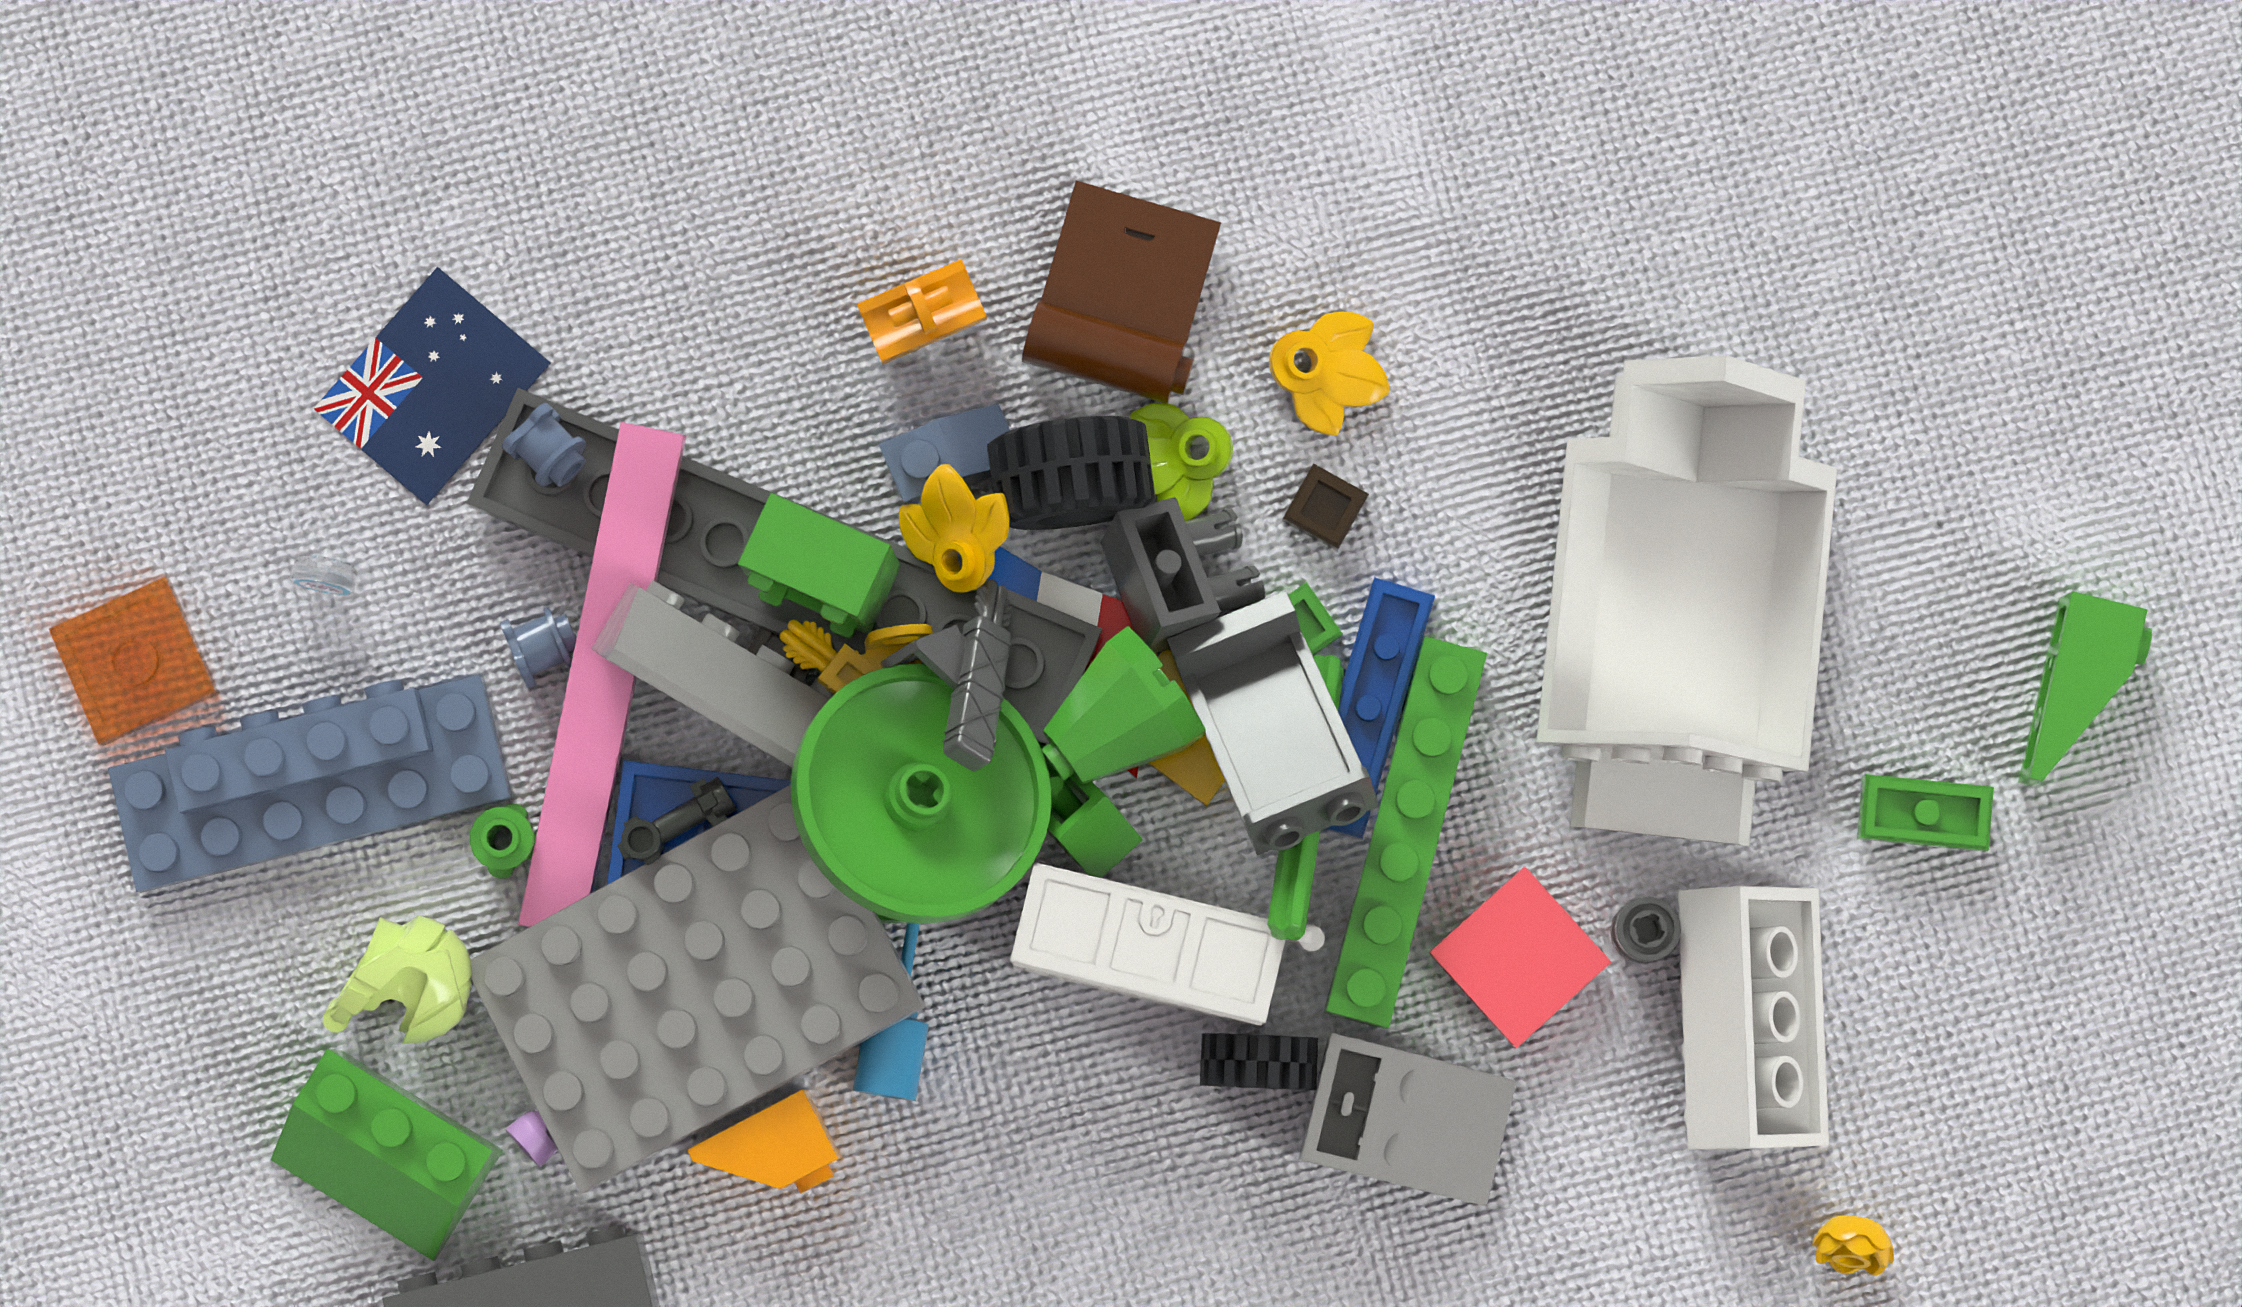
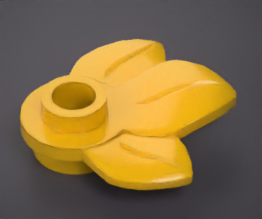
(1338, 372)
(952, 523)

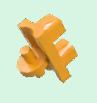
(922, 311)

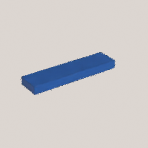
(1380, 677)

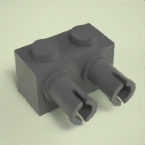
(1161, 573)

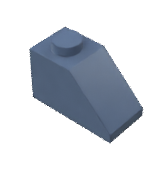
(947, 440)

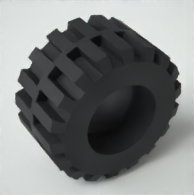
(1072, 471)

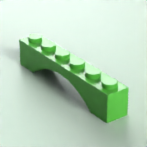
(1405, 833)

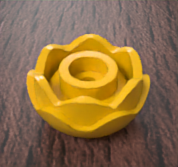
(1853, 1245)

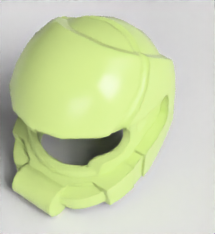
(414, 965)

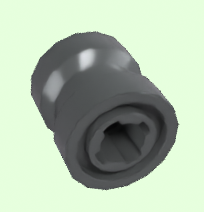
(1636, 934)

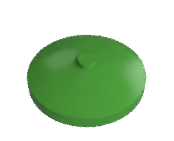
(902, 819)

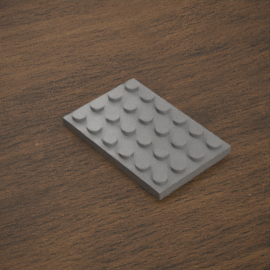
(689, 991)

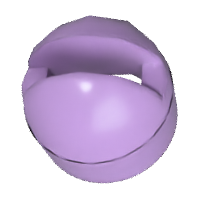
(533, 1137)

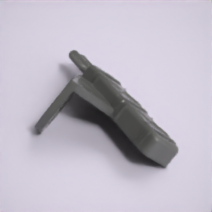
(974, 669)

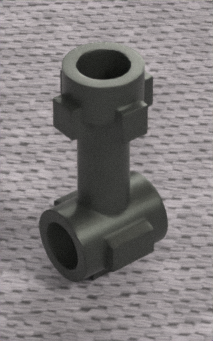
(647, 839)

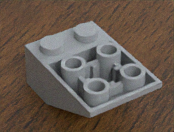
(1407, 1119)

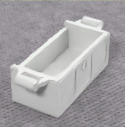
(1150, 945)

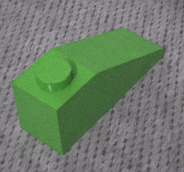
(2085, 665)

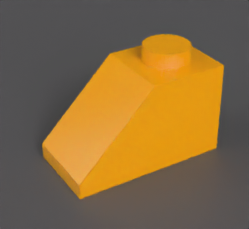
(775, 1146)

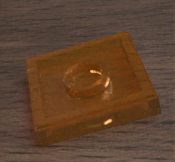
(134, 661)

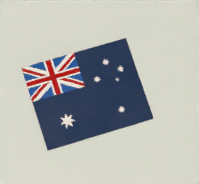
(431, 385)

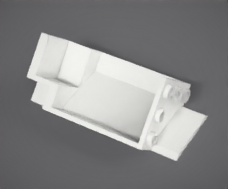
(1687, 600)

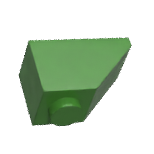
(1088, 825)

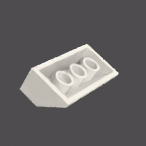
(1753, 1017)

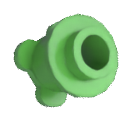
(482, 834)

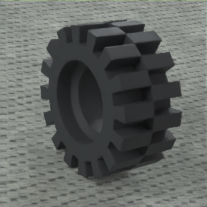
(1259, 1061)

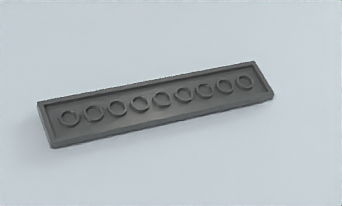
(708, 535)

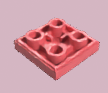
(1519, 957)

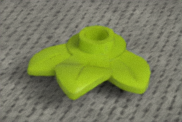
(1173, 467)

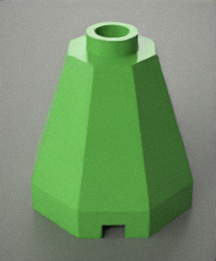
(1120, 715)

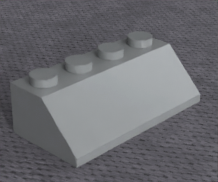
(709, 671)

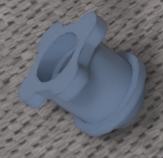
(547, 447)
(540, 644)

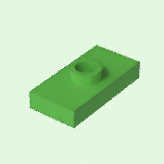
(1925, 813)

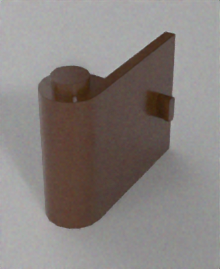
(1122, 300)

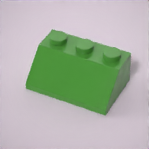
(383, 1152)

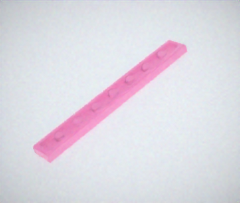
(598, 690)

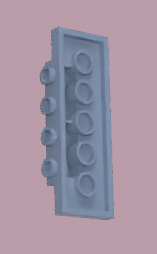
(309, 780)

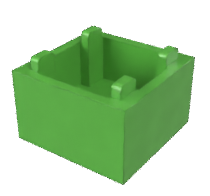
(819, 566)

